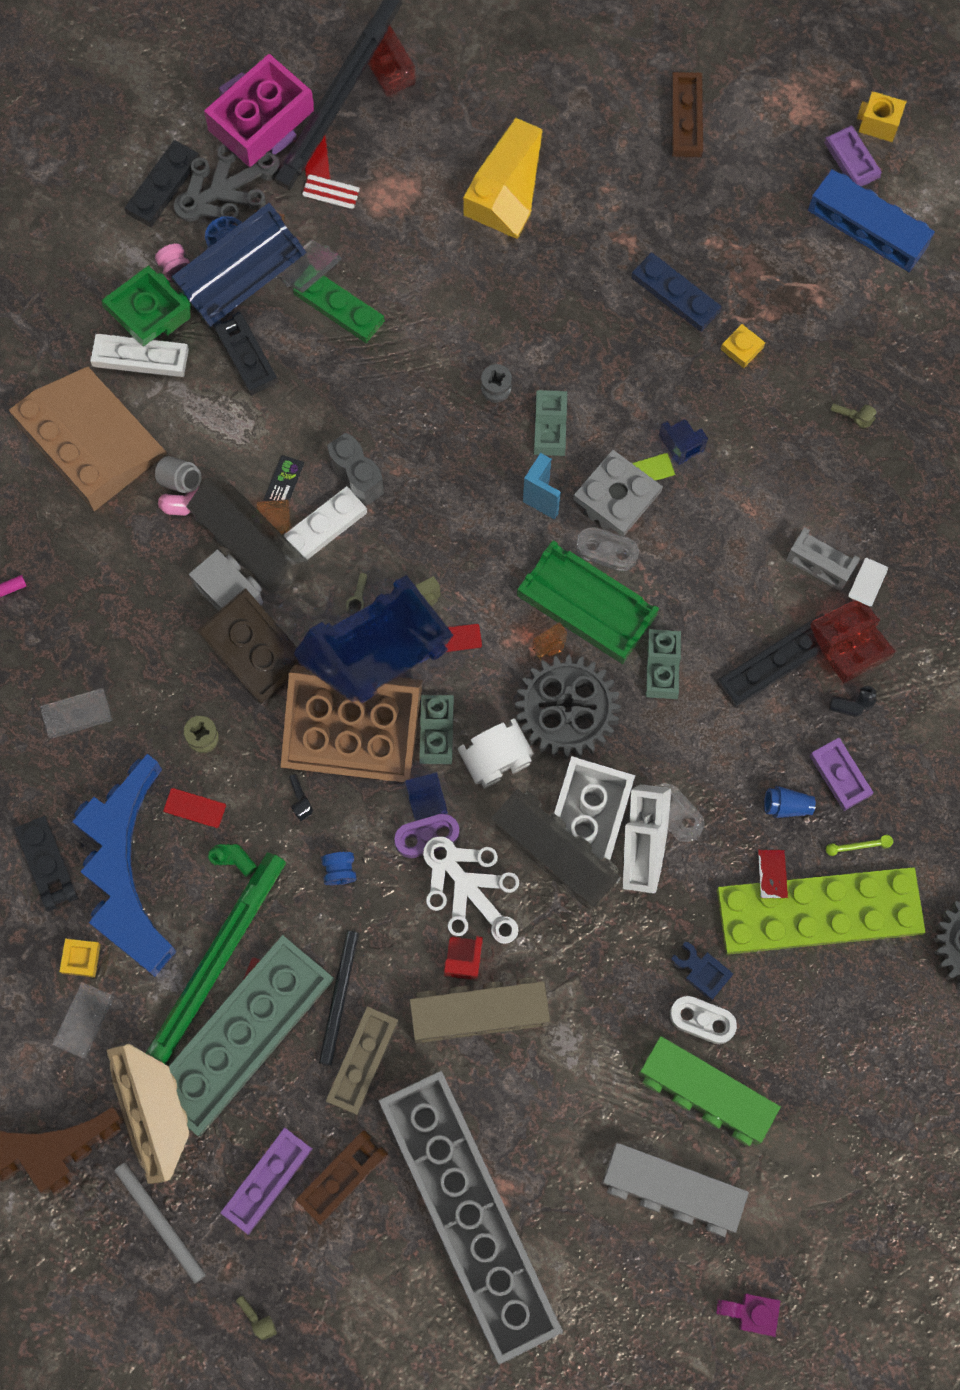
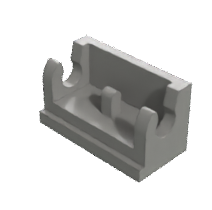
(821, 560)

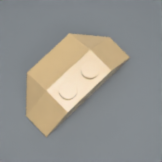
(149, 1110)

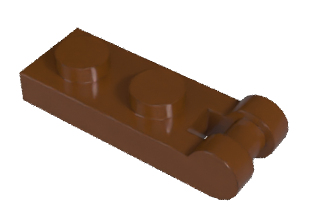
(341, 1178)

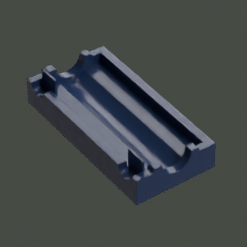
(238, 264)

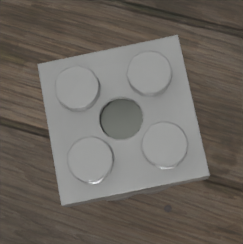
(617, 493)

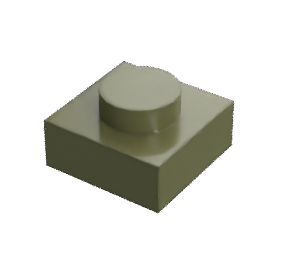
(430, 590)

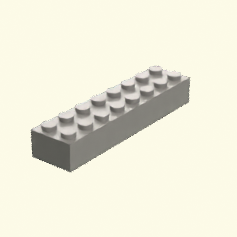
(470, 1218)

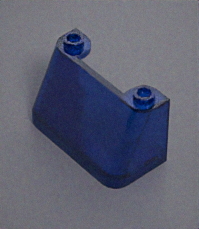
(375, 643)

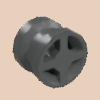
(492, 389)

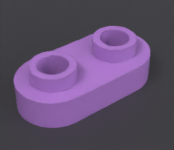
(424, 831)

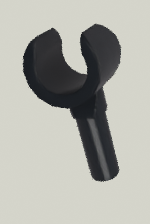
(302, 807)

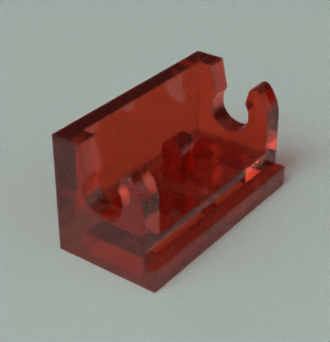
(392, 65)

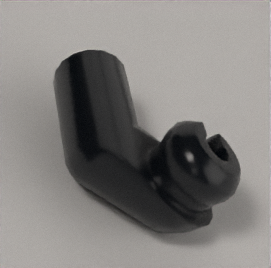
(857, 704)

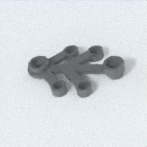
(224, 188)

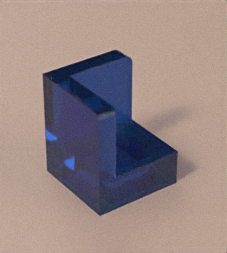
(682, 440)
(426, 796)

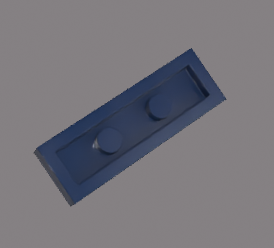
(676, 292)

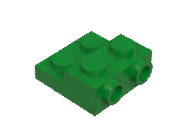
(147, 306)

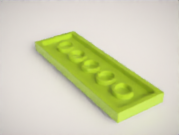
(822, 911)

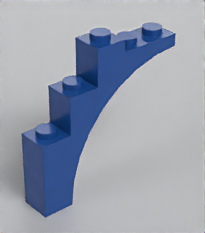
(110, 869)

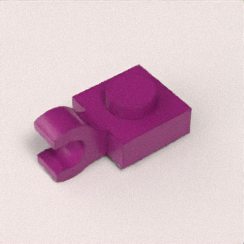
(755, 1313)

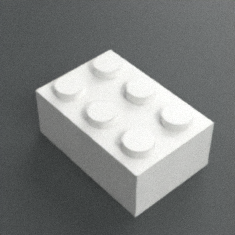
(594, 803)

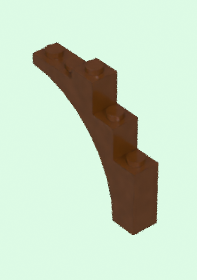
(48, 1154)

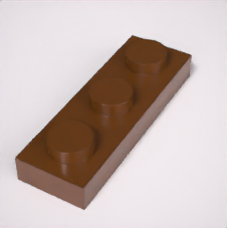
(687, 114)

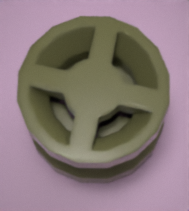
(204, 740)

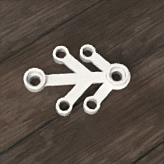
(467, 885)

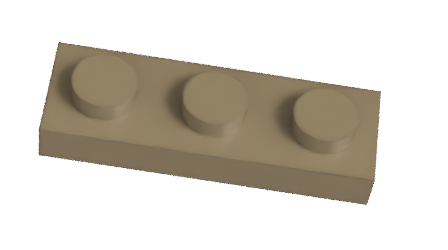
(362, 1061)

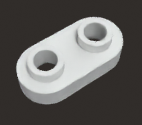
(703, 1017)

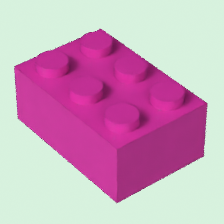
(259, 110)

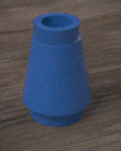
(788, 803)

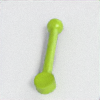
(885, 842)

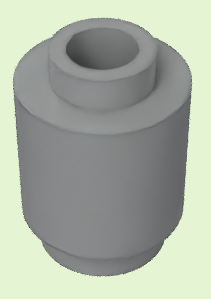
(177, 474)

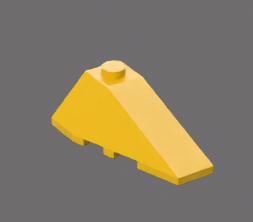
(506, 181)

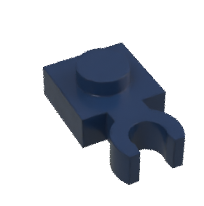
(706, 973)

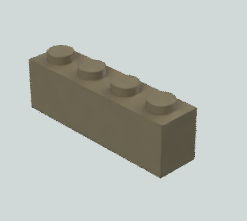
(479, 1011)

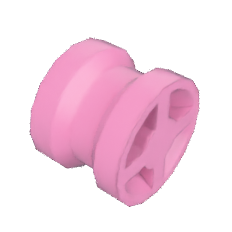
(171, 260)

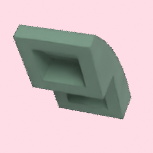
(550, 423)

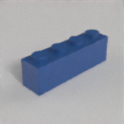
(871, 220)

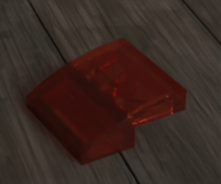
(851, 640)

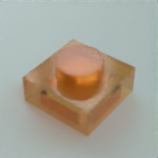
(550, 641)

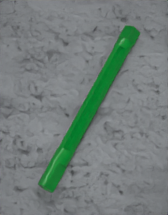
(215, 958)

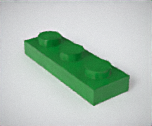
(342, 308)

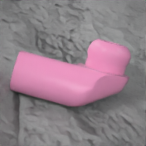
(175, 504)

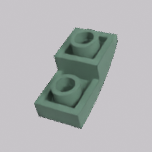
(663, 664)
(436, 729)

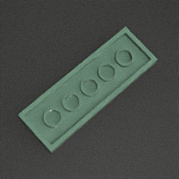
(245, 1031)

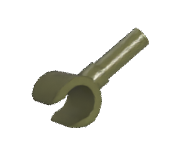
(863, 418)
(358, 595)
(262, 1328)

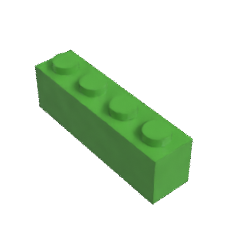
(708, 1091)

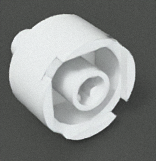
(496, 752)

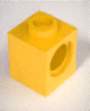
(885, 106)

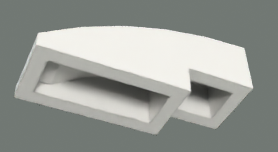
(646, 837)

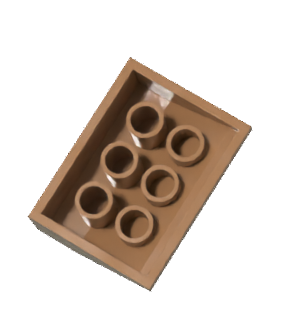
(87, 435)
(347, 737)

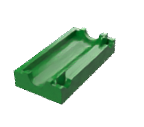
(587, 602)

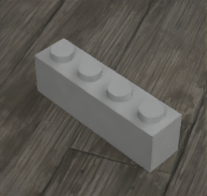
(675, 1189)

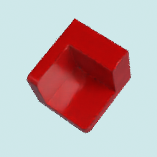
(463, 958)

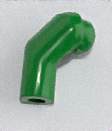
(232, 855)

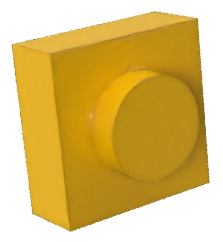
(742, 346)
(80, 958)

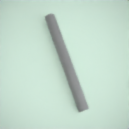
(160, 1223)

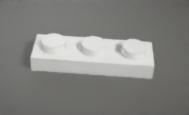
(130, 355)
(326, 523)

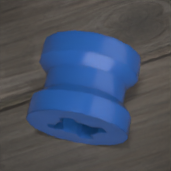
(338, 868)

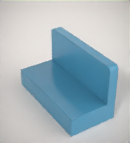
(536, 488)

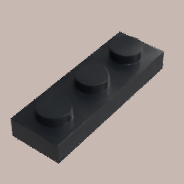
(161, 184)

